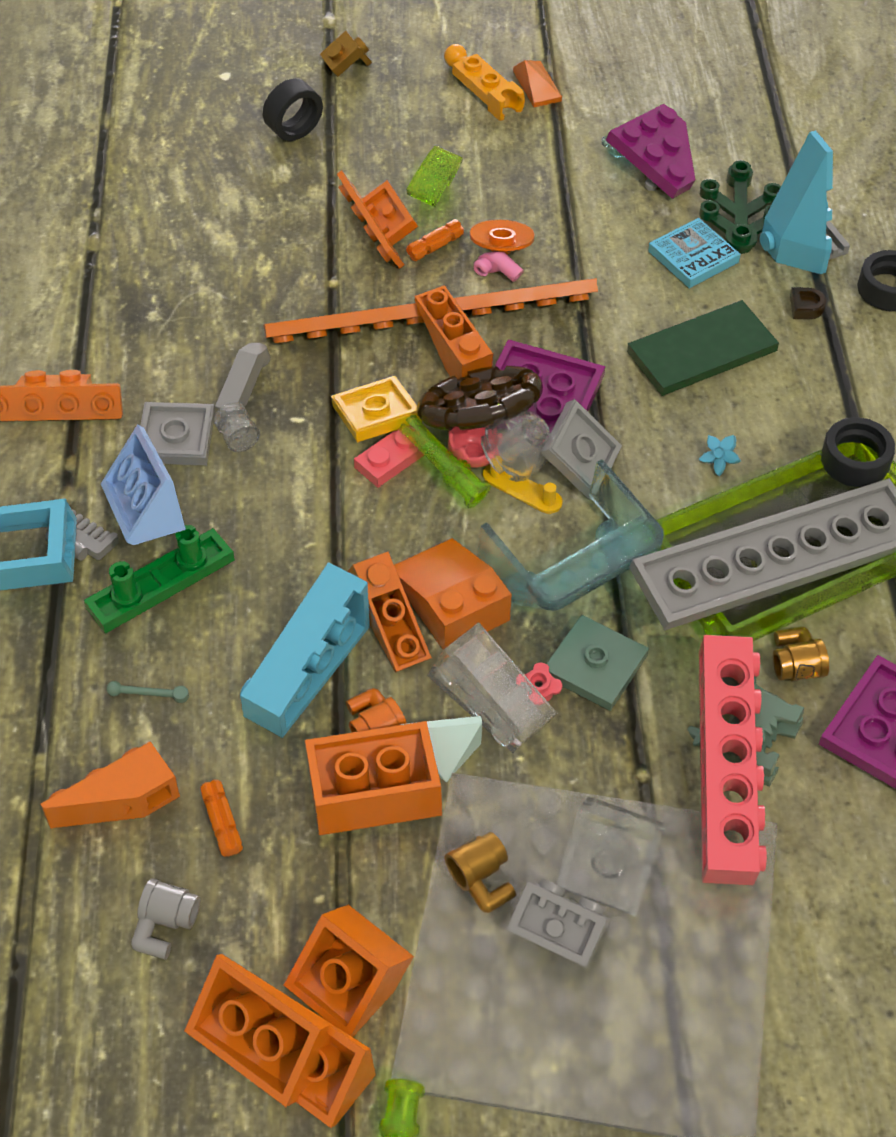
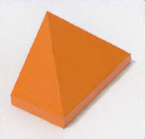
(536, 83)

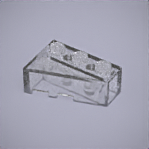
(493, 687)

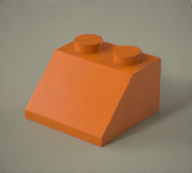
(347, 969)

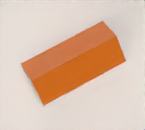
(279, 1043)

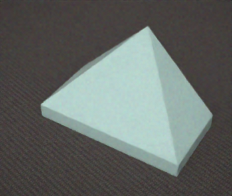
(454, 742)

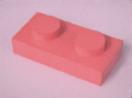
(387, 458)

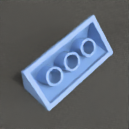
(142, 492)

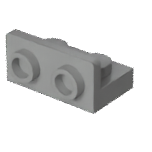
(559, 923)

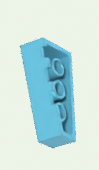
(308, 650)

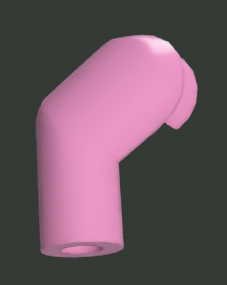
(497, 262)

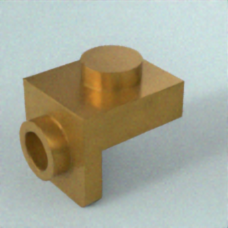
(344, 53)

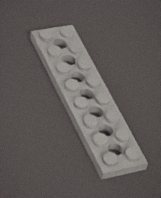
(755, 541)

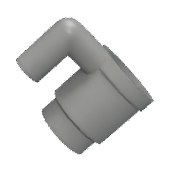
(164, 906)

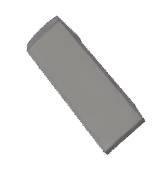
(244, 374)

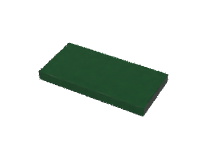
(702, 347)

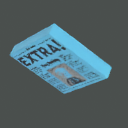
(694, 252)

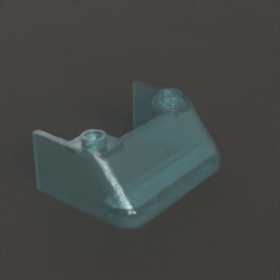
(623, 537)

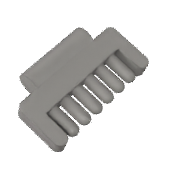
(87, 543)

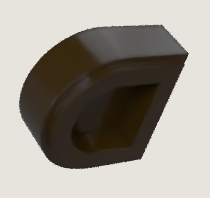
(807, 303)

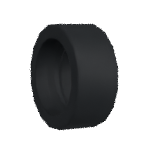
(281, 99)
(870, 289)
(858, 431)

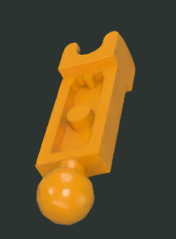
(484, 81)

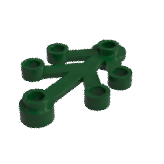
(737, 234)

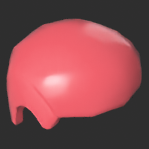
(467, 446)

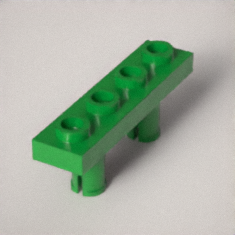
(159, 580)

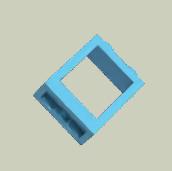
(59, 562)

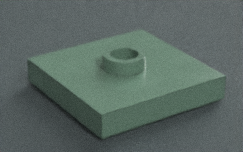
(596, 662)

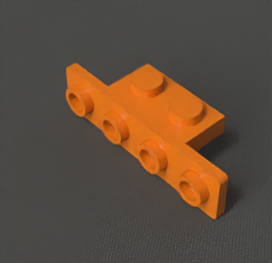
(385, 216)
(59, 398)

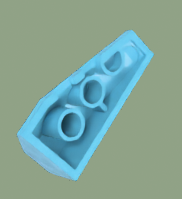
(798, 216)

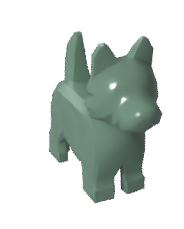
(774, 718)

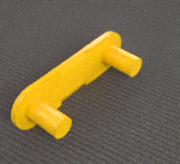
(536, 495)

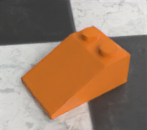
(454, 591)

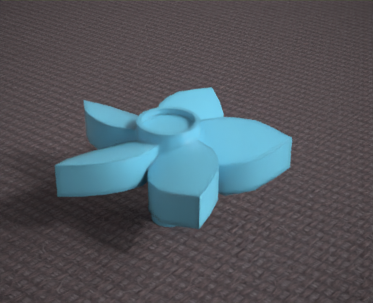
(721, 453)

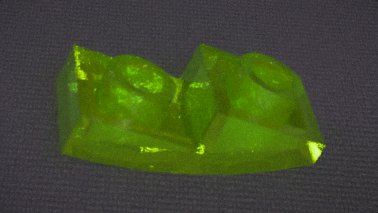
(434, 175)

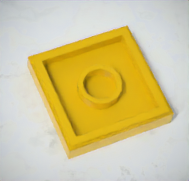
(374, 408)

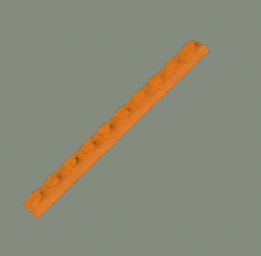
(384, 317)

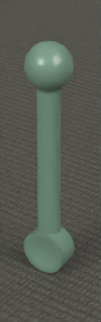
(179, 694)

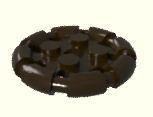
(480, 398)

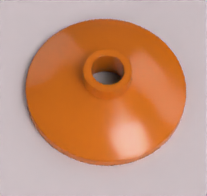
(502, 235)

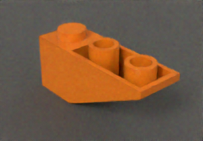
(453, 333)
(391, 613)
(121, 791)

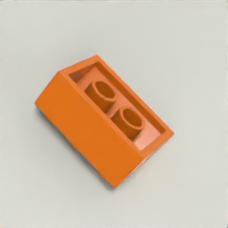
(373, 778)

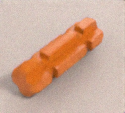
(435, 240)
(221, 818)

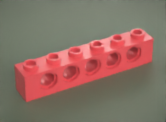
(722, 859)

